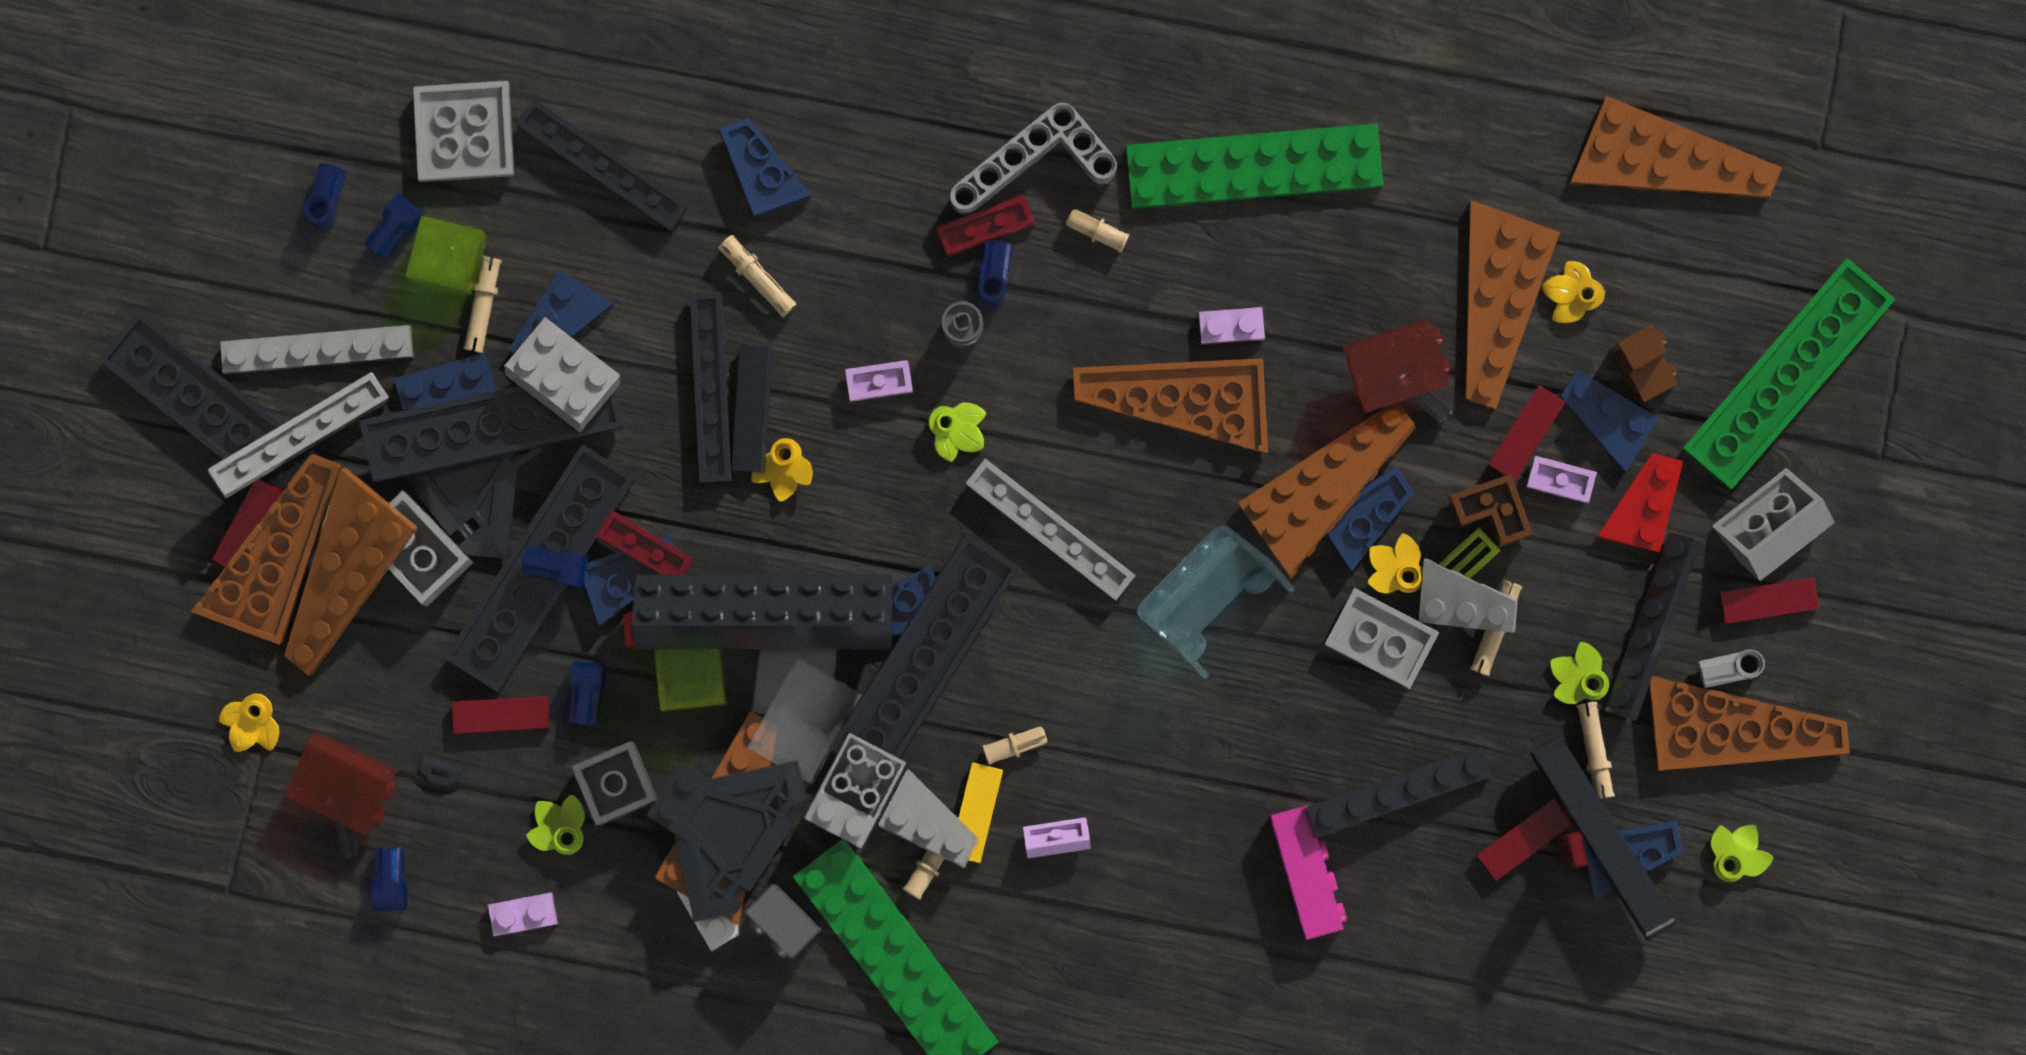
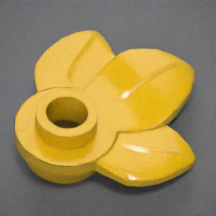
(1568, 293)
(782, 473)
(1392, 563)
(250, 728)

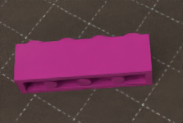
(1307, 874)

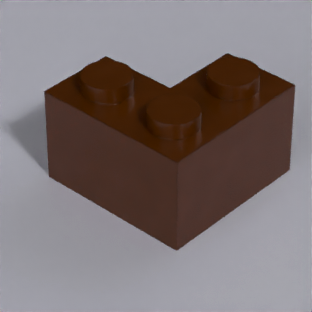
(1643, 364)
(1497, 502)

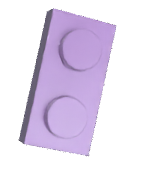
(1231, 326)
(879, 381)
(1561, 479)
(1056, 837)
(522, 914)

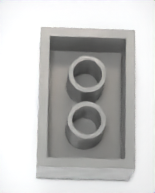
(562, 374)
(429, 558)

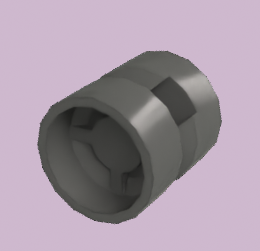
(962, 324)

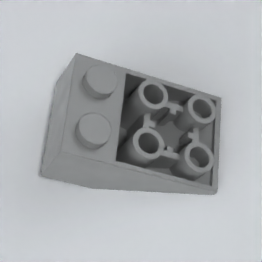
(854, 790)

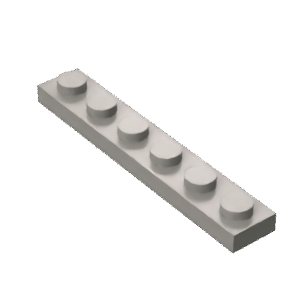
(317, 349)
(298, 435)
(1050, 529)

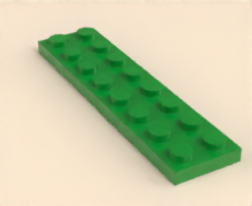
(1254, 166)
(1788, 374)
(893, 954)

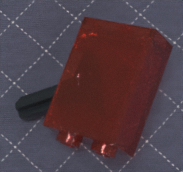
(1400, 367)
(343, 787)

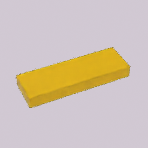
(980, 803)

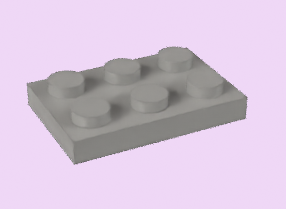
(1381, 638)

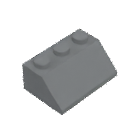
(1774, 524)

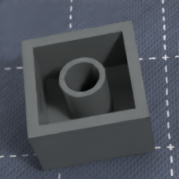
(615, 783)
(782, 921)

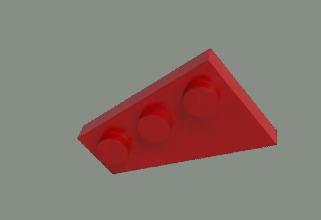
(1646, 506)

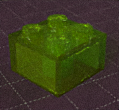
(446, 255)
(690, 679)

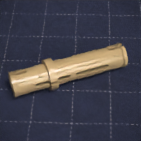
(759, 278)
(482, 304)
(1492, 639)
(1595, 750)

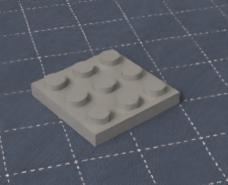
(463, 131)

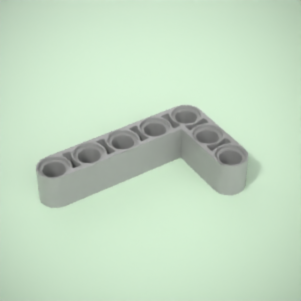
(1032, 153)

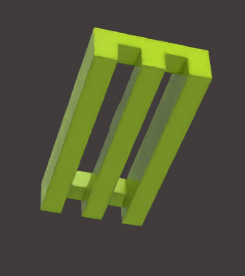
(1486, 541)

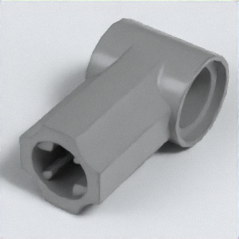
(1728, 669)

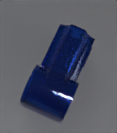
(325, 192)
(398, 219)
(995, 270)
(562, 567)
(586, 684)
(389, 888)

